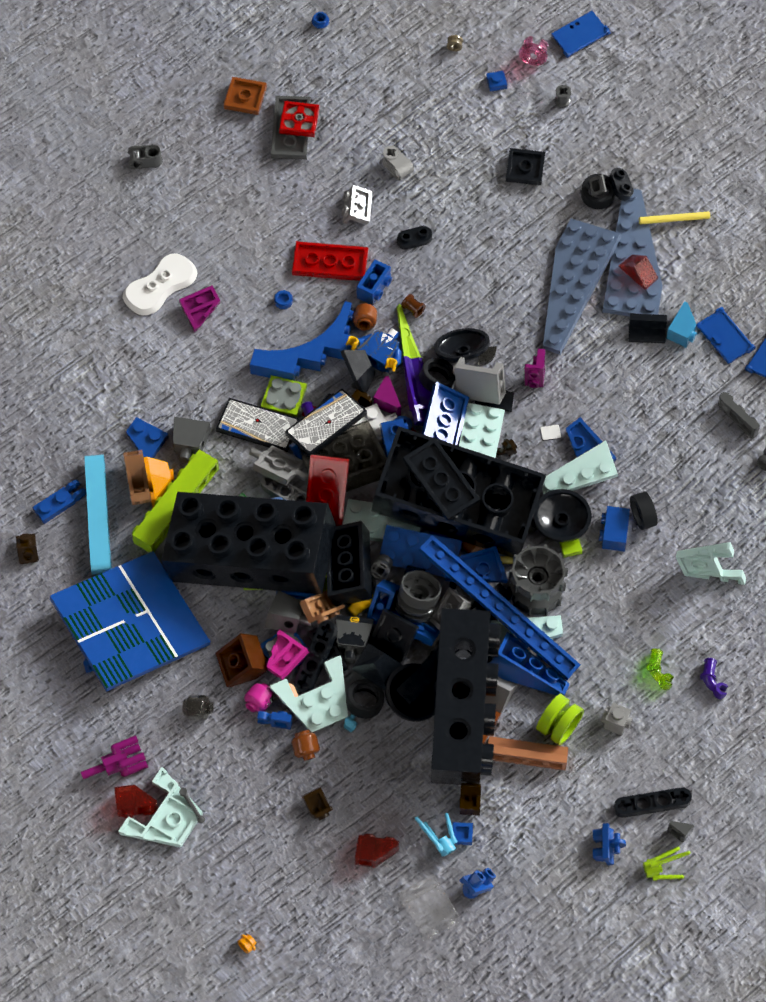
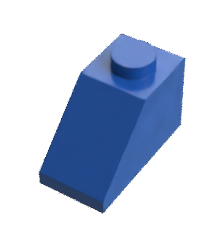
(384, 597)

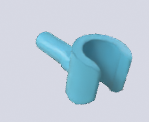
(350, 724)

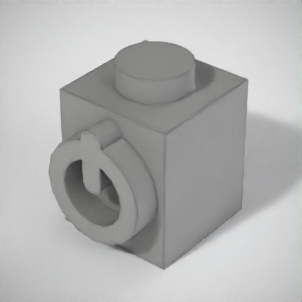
(616, 718)

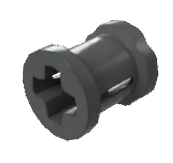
(563, 95)

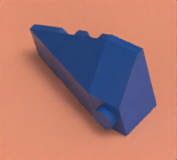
(522, 667)

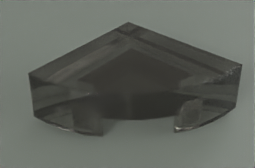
(487, 356)

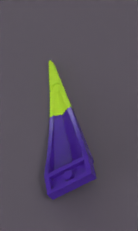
(417, 395)

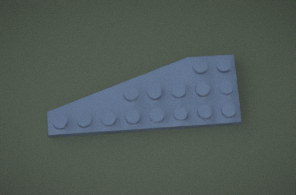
(576, 271)
(622, 293)

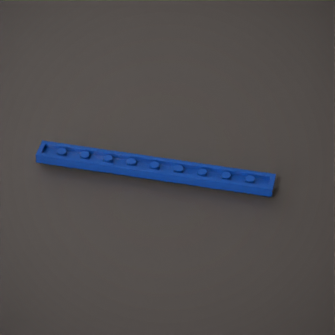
(499, 607)

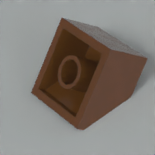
(241, 660)

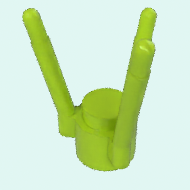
(654, 866)

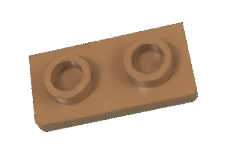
(319, 608)

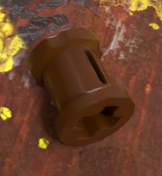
(413, 305)

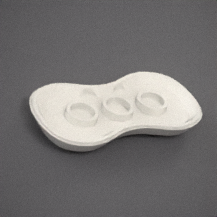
(149, 293)

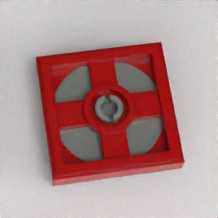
(299, 119)

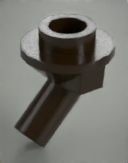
(508, 447)

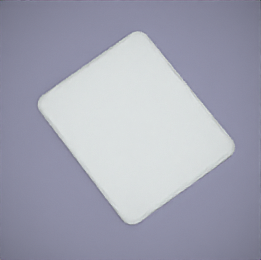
(550, 432)

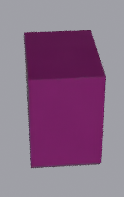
(387, 398)

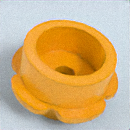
(247, 943)

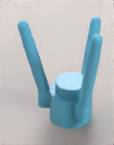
(443, 845)

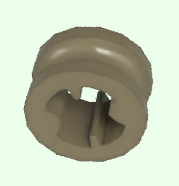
(454, 43)

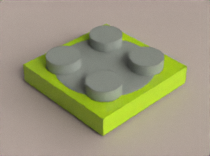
(284, 396)

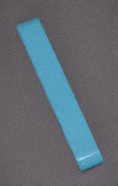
(97, 514)

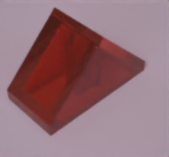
(640, 270)

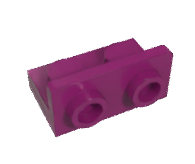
(535, 372)

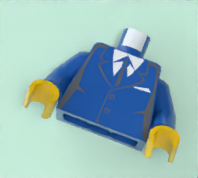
(380, 348)

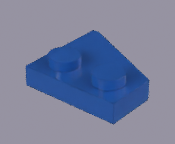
(146, 437)

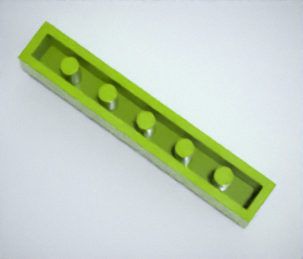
(190, 479)

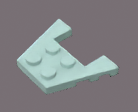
(703, 562)
(321, 705)
(171, 821)

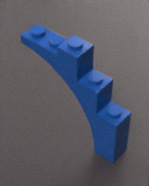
(310, 355)

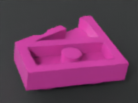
(285, 655)

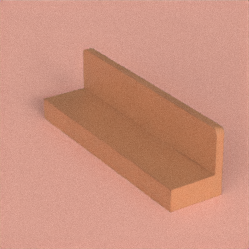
(529, 753)

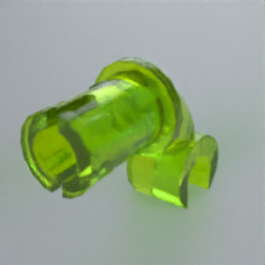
(655, 669)

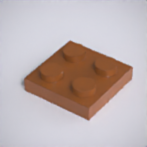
(245, 95)

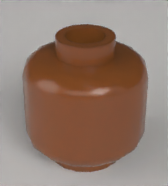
(365, 316)
(305, 745)

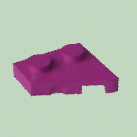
(199, 306)

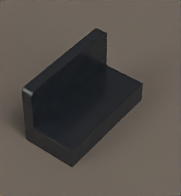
(647, 328)

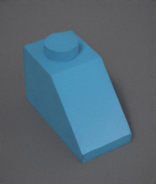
(682, 327)

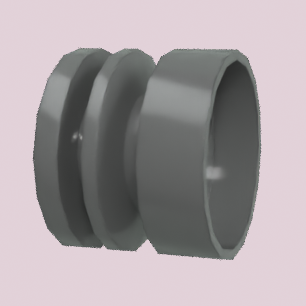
(418, 596)

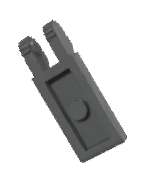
(738, 415)

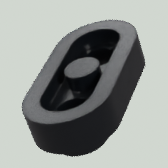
(621, 184)
(415, 237)

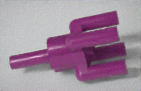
(118, 761)

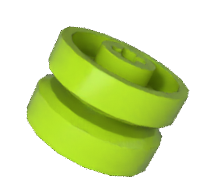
(560, 719)

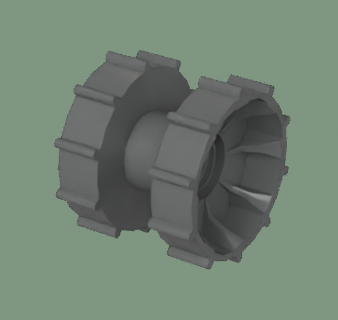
(542, 564)

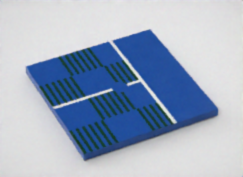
(129, 620)

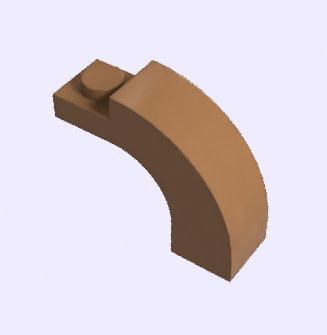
(137, 477)

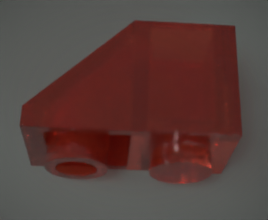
(134, 801)
(374, 851)

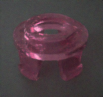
(537, 49)

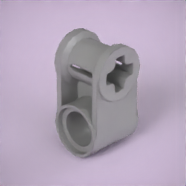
(396, 162)

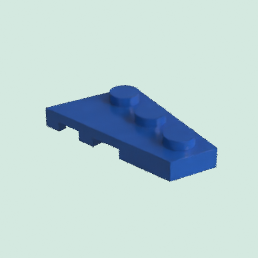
(583, 438)
(485, 564)

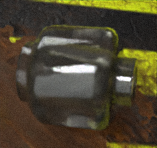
(197, 707)

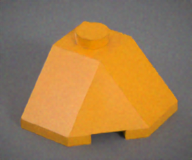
(158, 477)

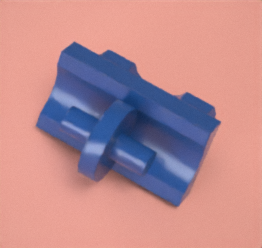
(610, 844)
(477, 883)

